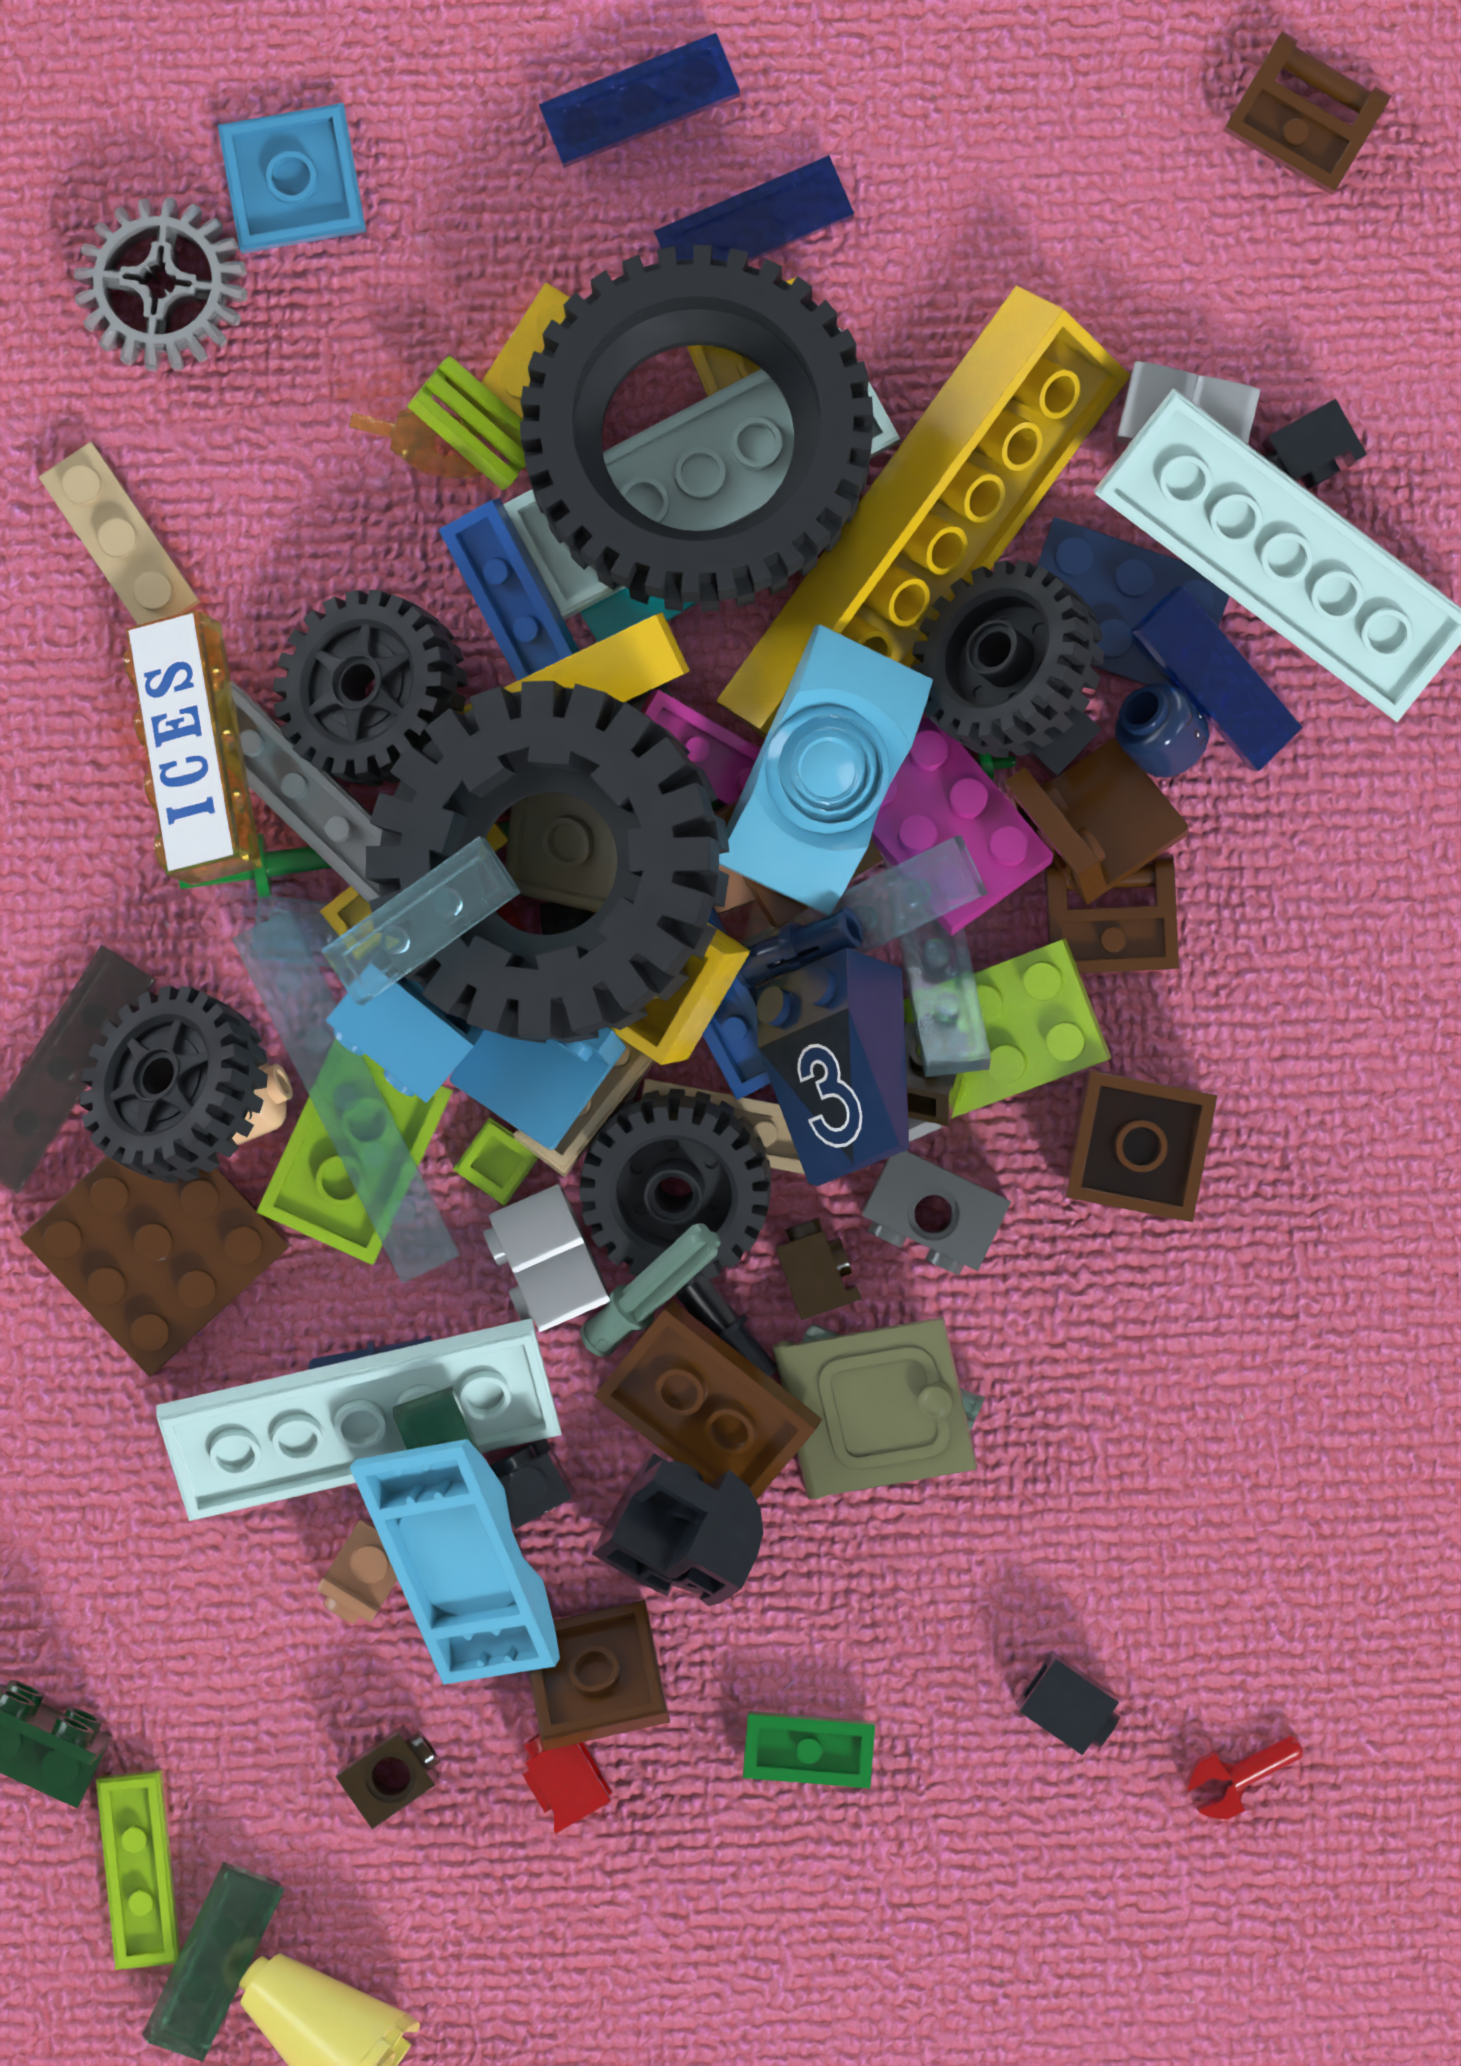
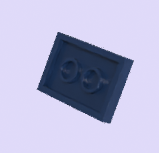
(1122, 588)

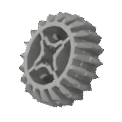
(162, 254)

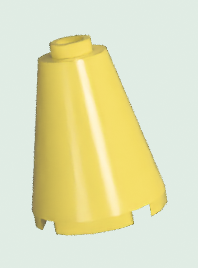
(320, 2018)

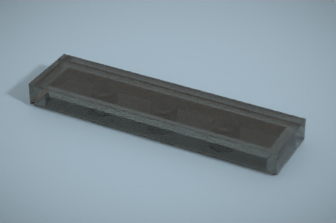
(51, 1078)

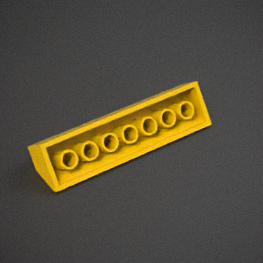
(944, 496)

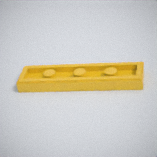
(620, 664)

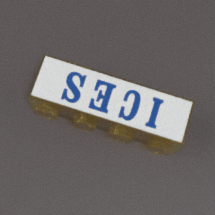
(192, 748)

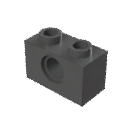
(973, 1217)

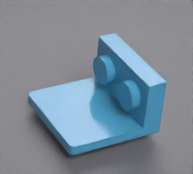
(536, 1083)

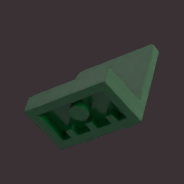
(48, 1747)

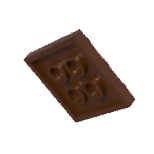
(154, 1254)

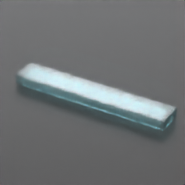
(346, 1098)

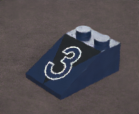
(838, 1061)

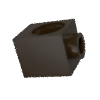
(374, 1798)

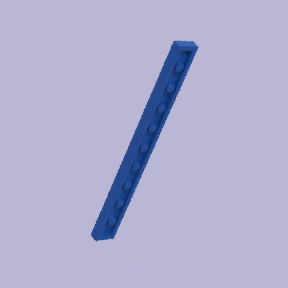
(533, 638)

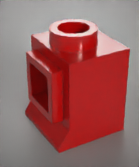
(565, 1781)

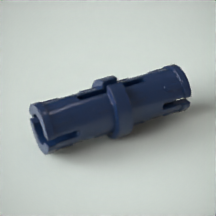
(800, 946)

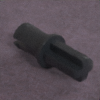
(712, 1309)

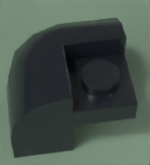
(683, 1532)

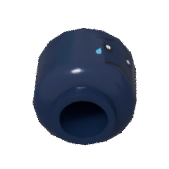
(1161, 730)

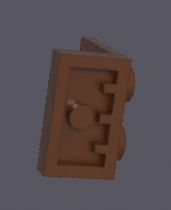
(1098, 818)

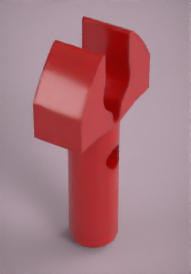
(1240, 1775)

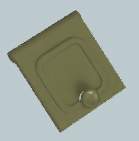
(874, 1407)

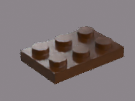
(707, 1403)

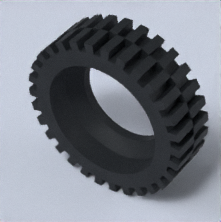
(672, 308)

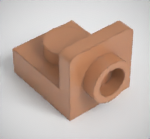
(359, 1576)

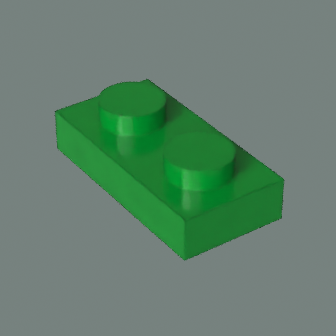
(809, 1749)

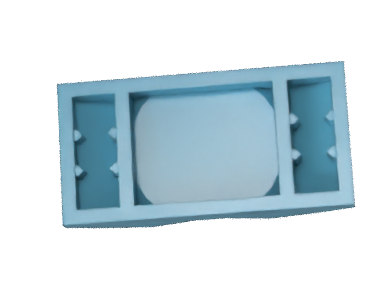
(825, 770)
(459, 1560)

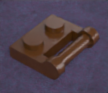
(1298, 131)
(1119, 936)

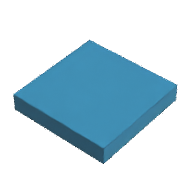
(292, 178)

